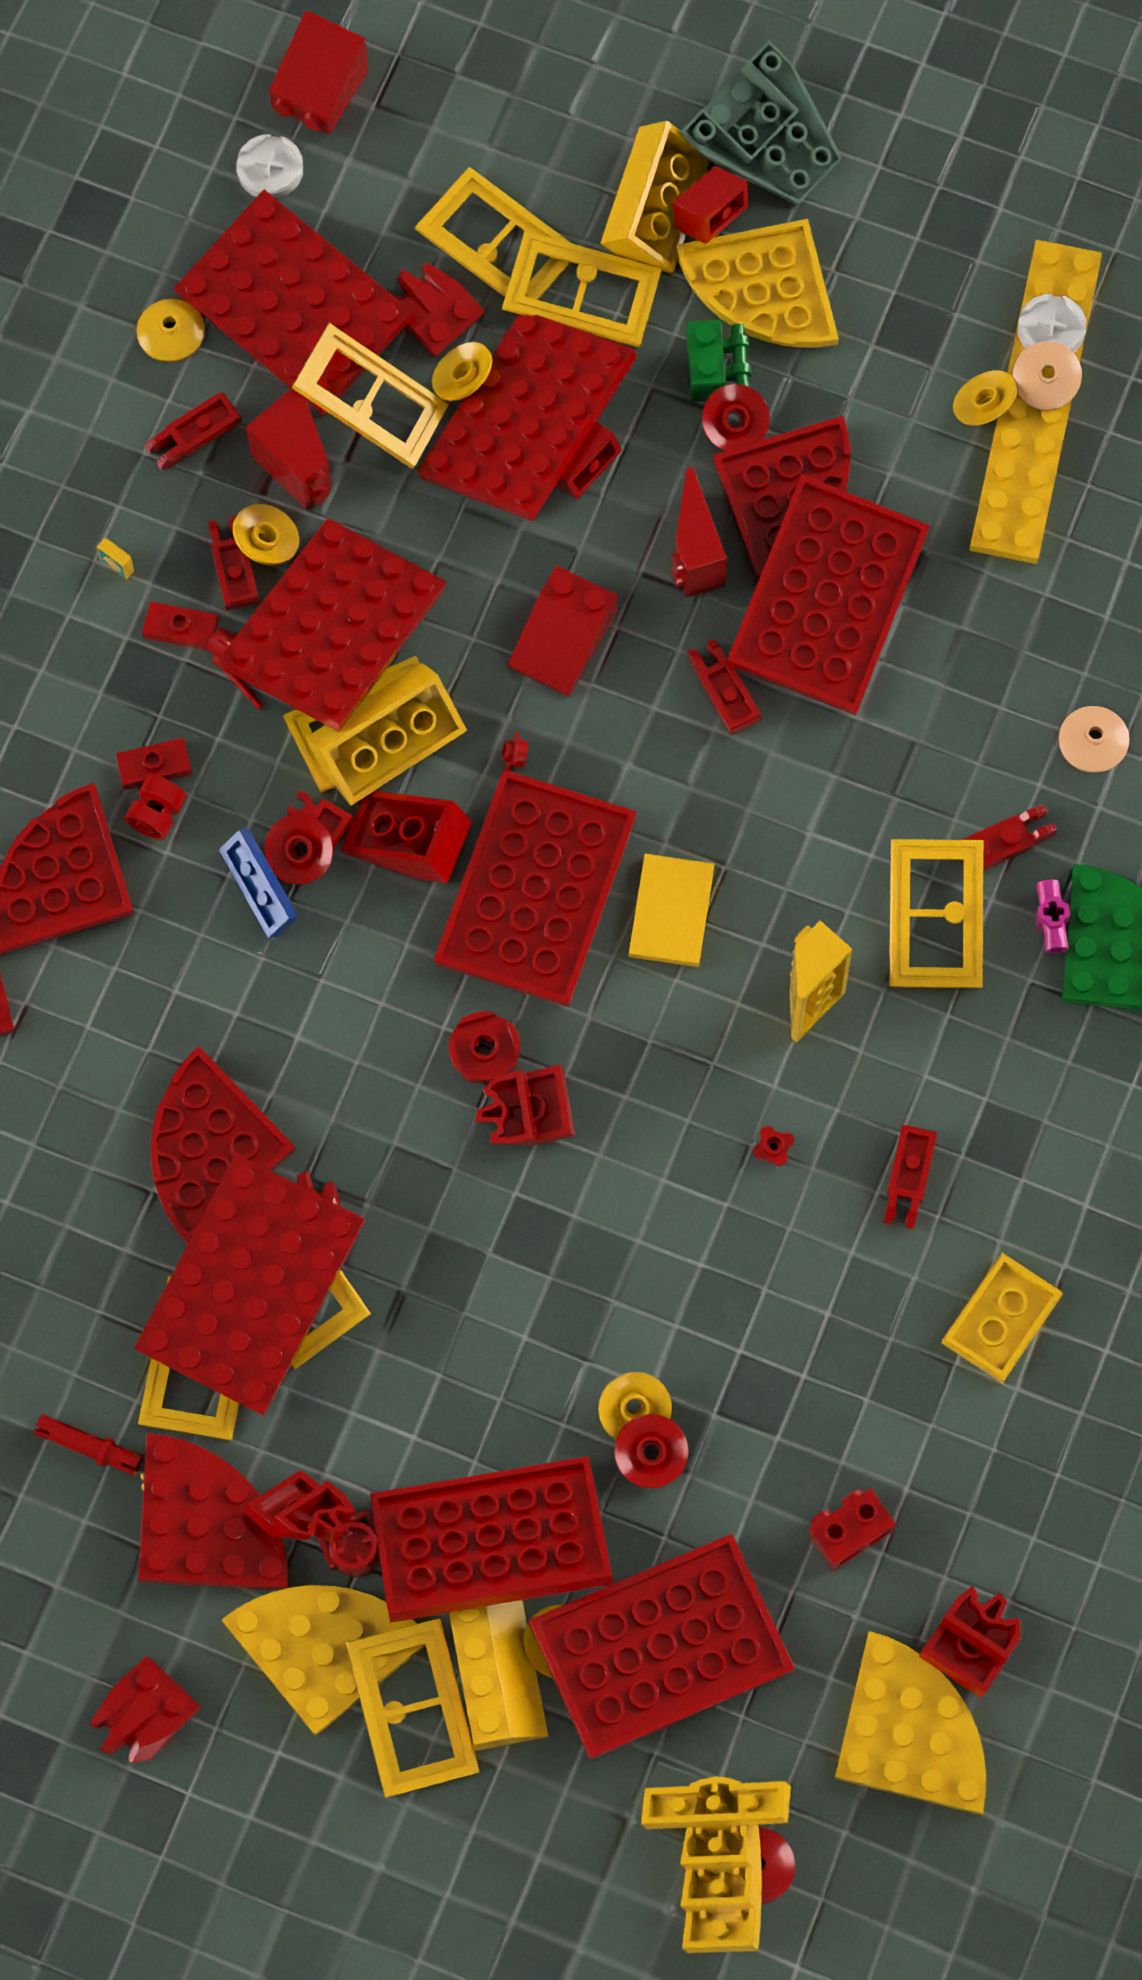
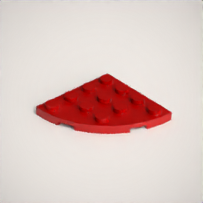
(765, 473)
(61, 874)
(197, 1135)
(199, 1523)

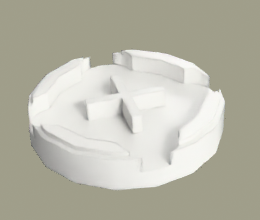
(269, 165)
(1052, 320)

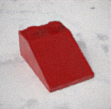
(698, 553)
(563, 630)
(408, 834)

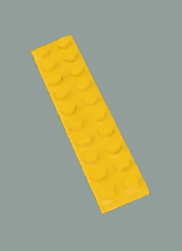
(1026, 438)

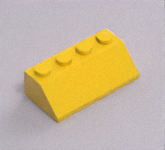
(643, 214)
(388, 734)
(817, 976)
(497, 1676)

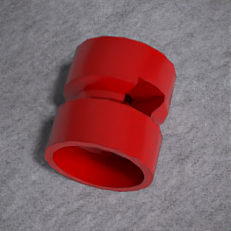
(161, 797)

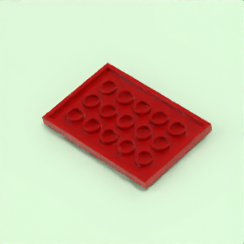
(278, 288)
(528, 415)
(828, 594)
(332, 624)
(535, 888)
(250, 1284)
(490, 1539)
(661, 1646)

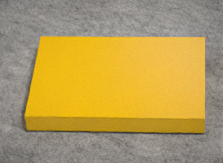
(671, 910)
(1002, 1318)

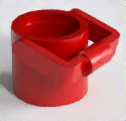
(357, 1550)

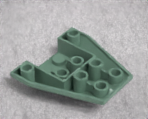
(766, 128)

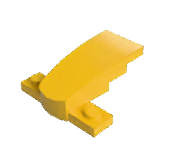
(719, 1855)

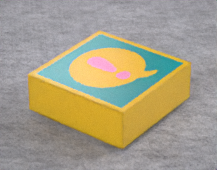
(115, 558)

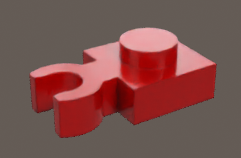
(331, 816)

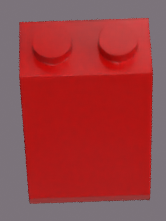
(319, 73)
(290, 449)

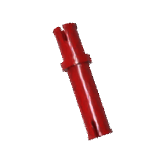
(82, 1442)

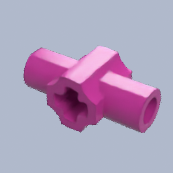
(1050, 902)

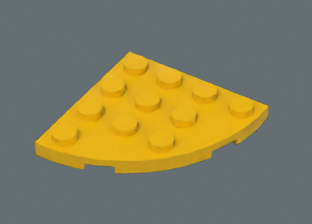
(764, 281)
(302, 1649)
(911, 1731)

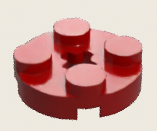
(466, 1038)

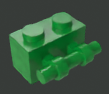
(706, 357)

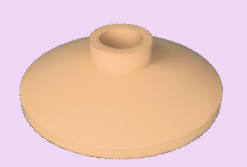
(1044, 392)
(1089, 753)

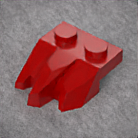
(439, 307)
(528, 1107)
(301, 1509)
(973, 1641)
(143, 1712)

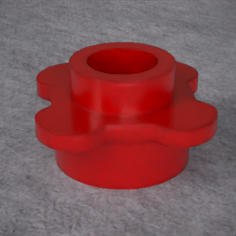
(514, 752)
(764, 1151)

